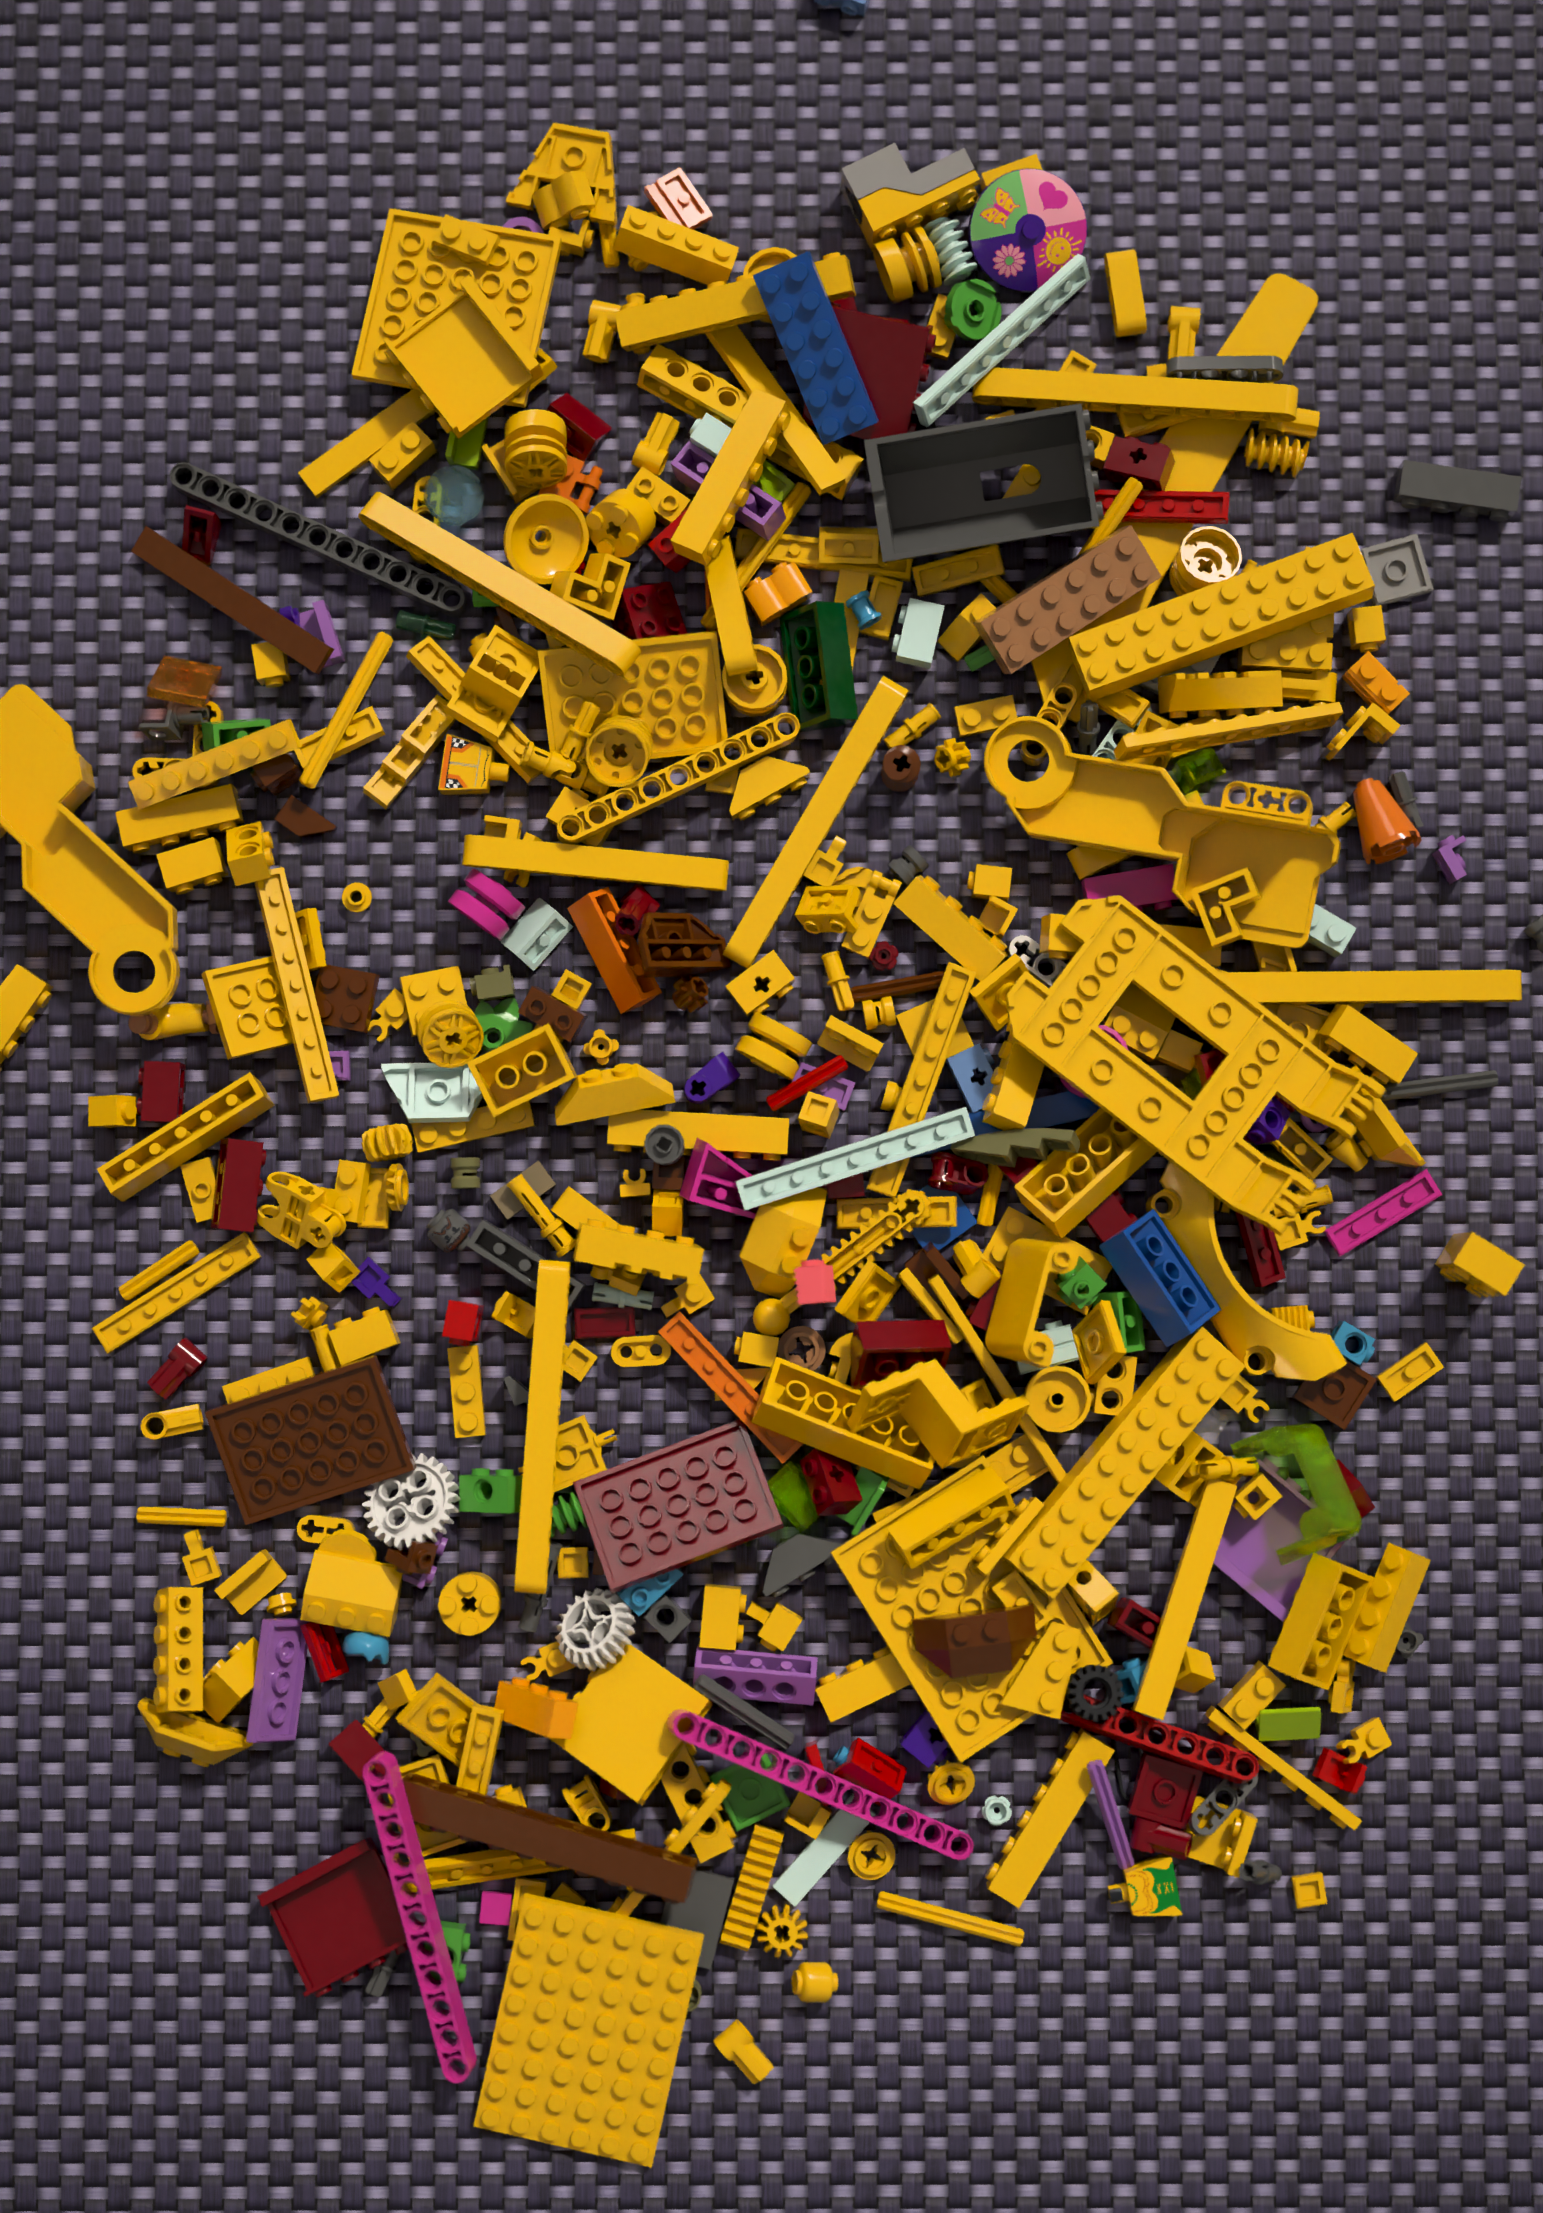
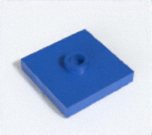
(943, 1235)

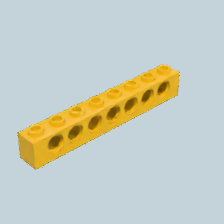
(699, 391)

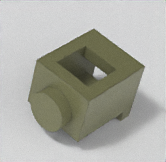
(493, 984)

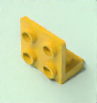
(1376, 724)
(1228, 1844)

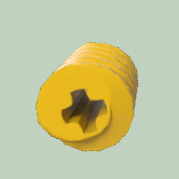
(1275, 453)

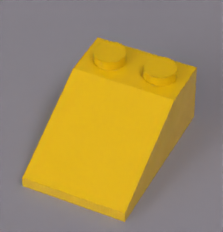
(1140, 1022)

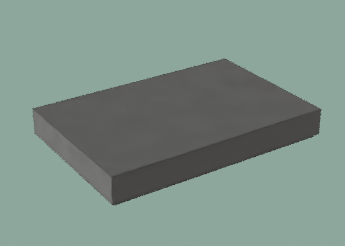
(702, 1911)

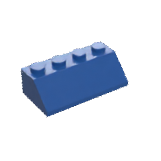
(1160, 1278)

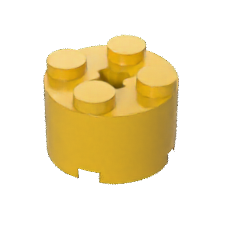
(621, 523)
(452, 1603)

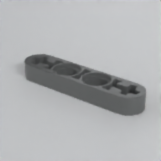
(1226, 368)

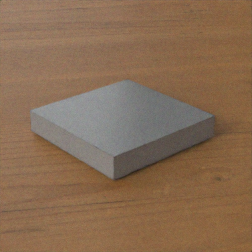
(1397, 570)

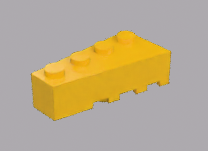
(638, 1252)

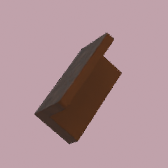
(930, 1262)

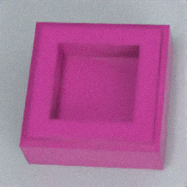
(496, 1908)

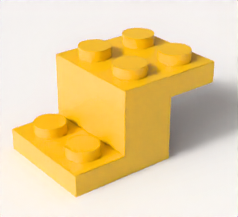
(494, 684)

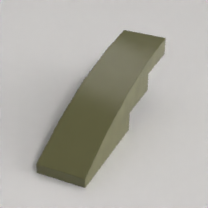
(1006, 1146)

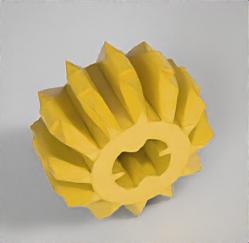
(387, 1142)
(770, 1930)

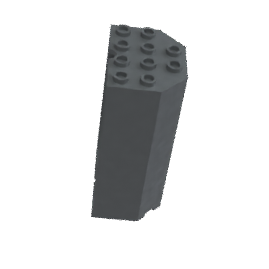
(932, 490)

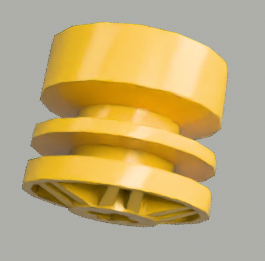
(911, 263)
(535, 448)
(1204, 559)
(624, 767)

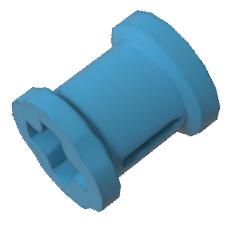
(863, 610)

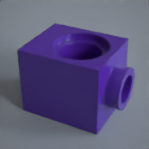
(1269, 1123)

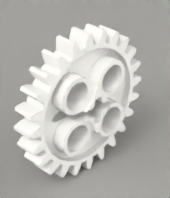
(412, 1504)

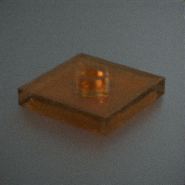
(184, 681)

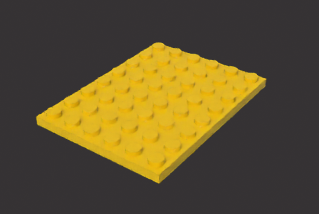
(947, 1583)
(588, 2030)

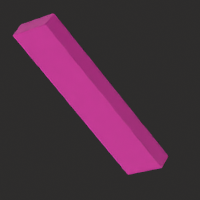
(1382, 1212)

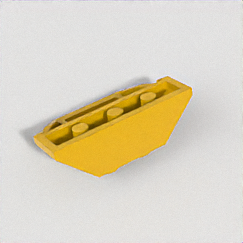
(612, 1092)
(1381, 1134)
(782, 1239)
(192, 1735)

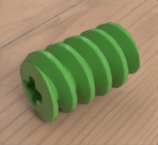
(567, 1513)

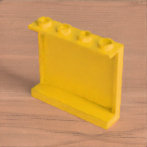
(464, 360)
(624, 1722)

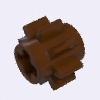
(690, 993)

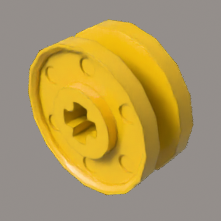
(450, 1034)

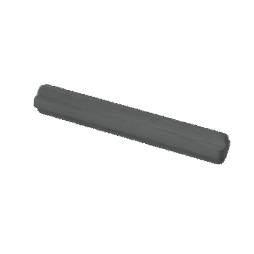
(1440, 1085)
(743, 1711)

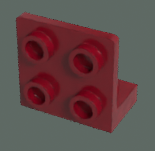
(648, 612)

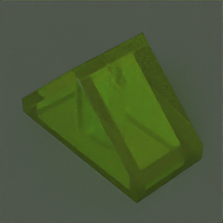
(1198, 770)

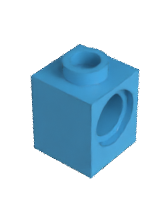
(1365, 1350)

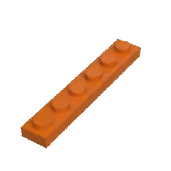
(723, 1381)

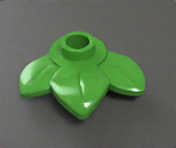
(502, 1020)

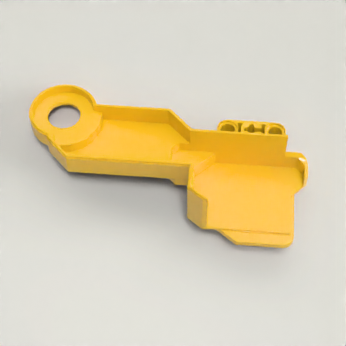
(1146, 815)
(72, 867)

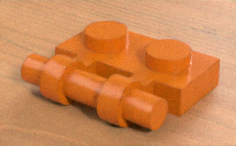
(573, 477)

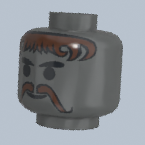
(448, 1230)

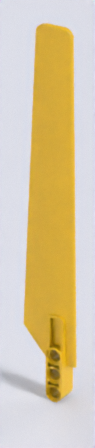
(1201, 455)

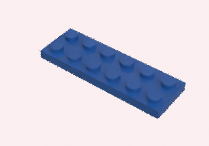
(816, 348)

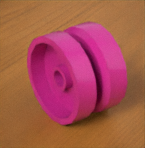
(488, 902)

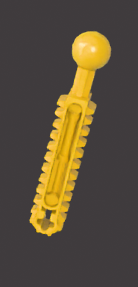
(773, 1315)

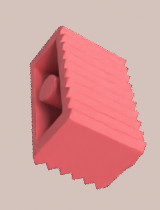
(815, 1283)

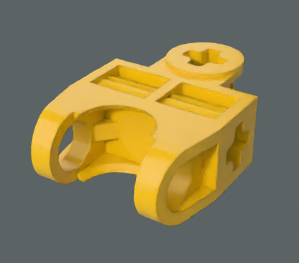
(299, 1212)

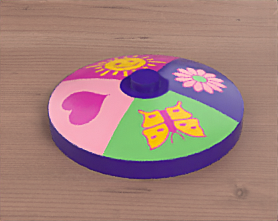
(1026, 228)

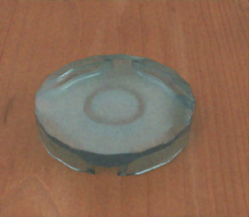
(454, 495)

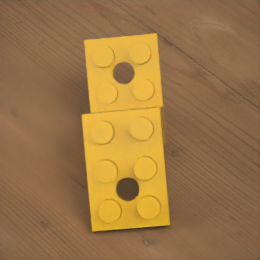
(937, 1412)

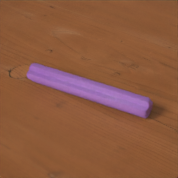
(1110, 1814)

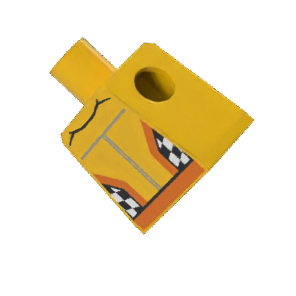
(469, 767)

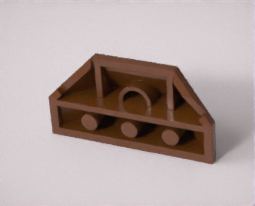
(679, 946)
(976, 1640)

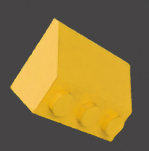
(521, 1069)
(352, 1593)

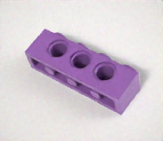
(760, 1674)

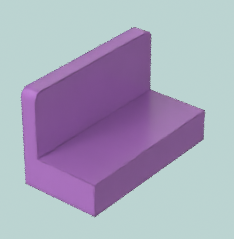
(320, 624)

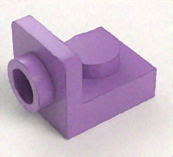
(1450, 863)

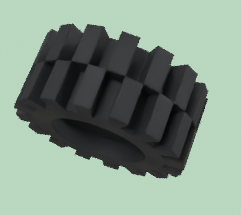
(1112, 1692)

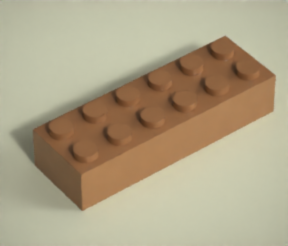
(1067, 599)

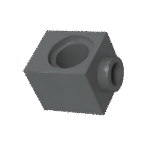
(670, 1630)

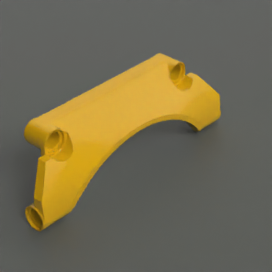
(1241, 1321)

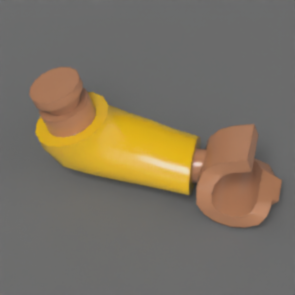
(175, 1020)

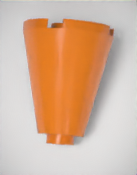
(1382, 823)

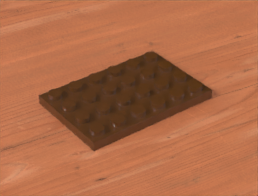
(310, 1439)

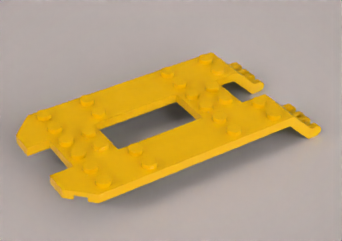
(1259, 1048)

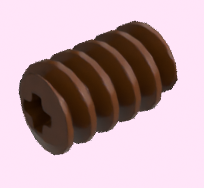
(892, 760)

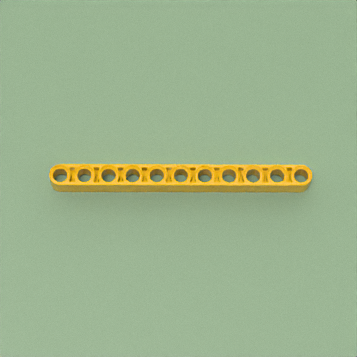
(1138, 394)
(500, 584)
(815, 822)
(1380, 986)
(542, 1427)

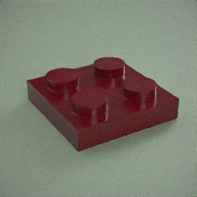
(1164, 1791)

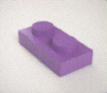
(835, 1088)

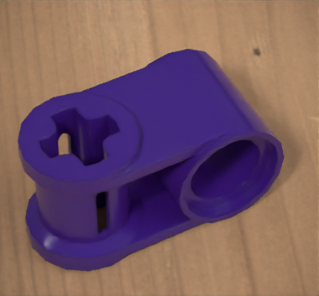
(715, 1076)

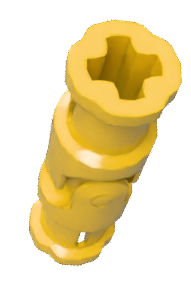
(561, 768)

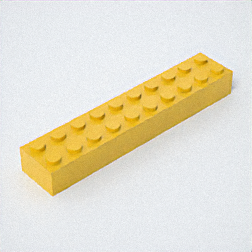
(1221, 617)
(1123, 1461)

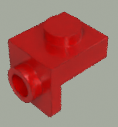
(1343, 1776)

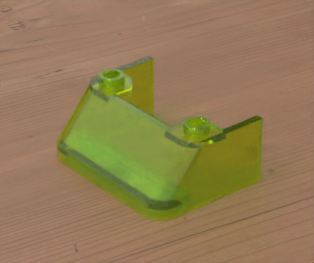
(1336, 1512)

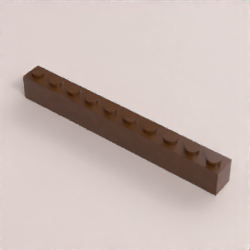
(550, 1839)

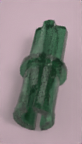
(425, 625)

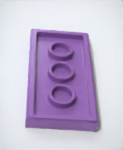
(278, 1681)

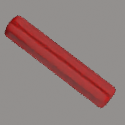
(807, 1083)

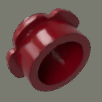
(887, 963)

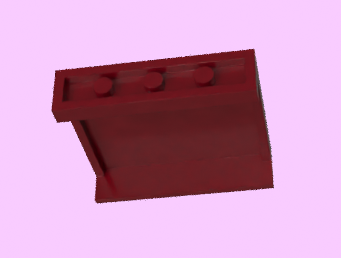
(891, 365)
(338, 1917)

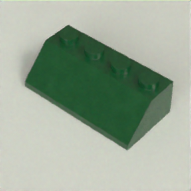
(815, 651)

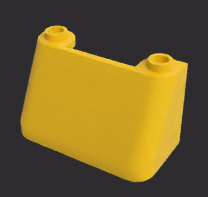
(1020, 1297)

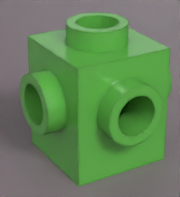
(1080, 1285)

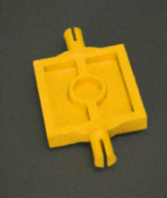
(578, 1452)

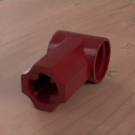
(635, 905)
(183, 1361)
(1153, 1836)

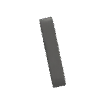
(1214, 1822)

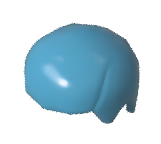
(367, 1645)

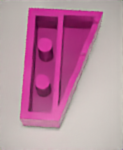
(712, 1180)

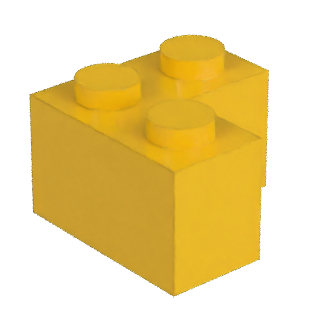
(599, 587)
(1219, 899)
(230, 1681)

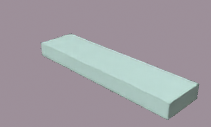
(820, 1854)

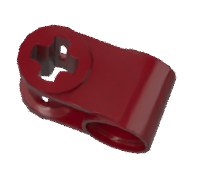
(951, 1173)

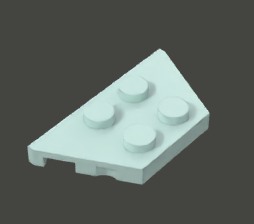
(433, 1092)

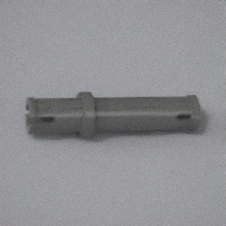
(536, 1602)

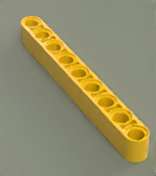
(687, 767)
(595, 862)

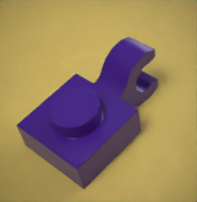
(373, 1281)

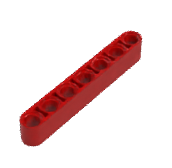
(1168, 1748)

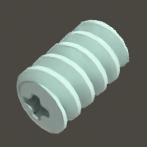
(949, 250)

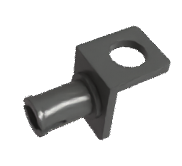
(177, 717)

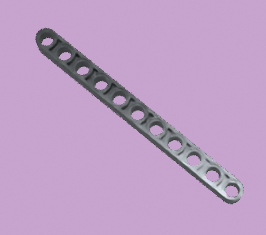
(308, 530)

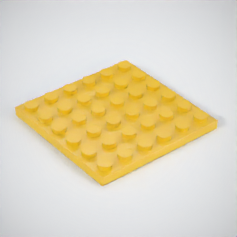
(419, 277)

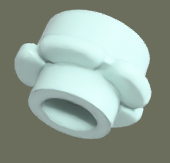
(996, 1818)

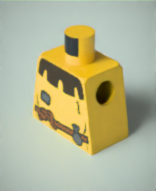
(1095, 1597)

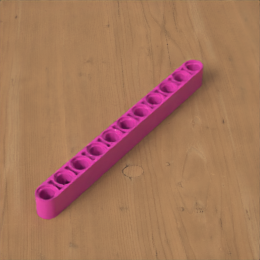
(834, 1790)
(415, 1930)

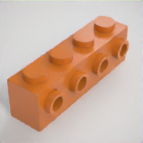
(613, 952)

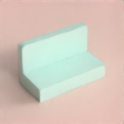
(536, 933)

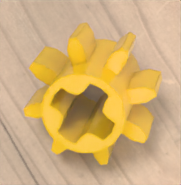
(952, 757)

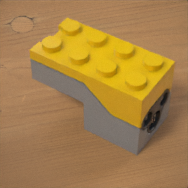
(893, 200)

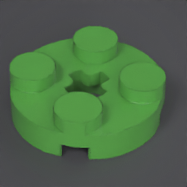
(958, 314)

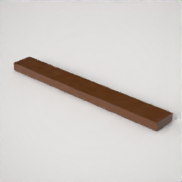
(232, 600)

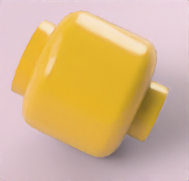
(814, 1982)

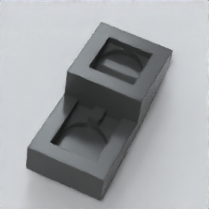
(517, 1391)

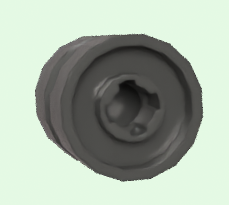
(664, 1145)

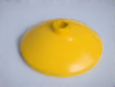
(562, 539)

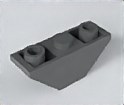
(796, 1559)

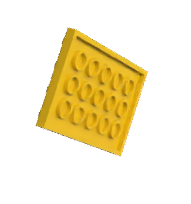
(668, 689)

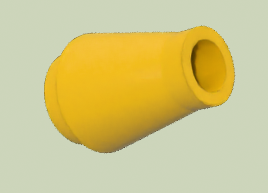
(1346, 1151)

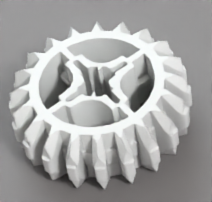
(604, 1633)

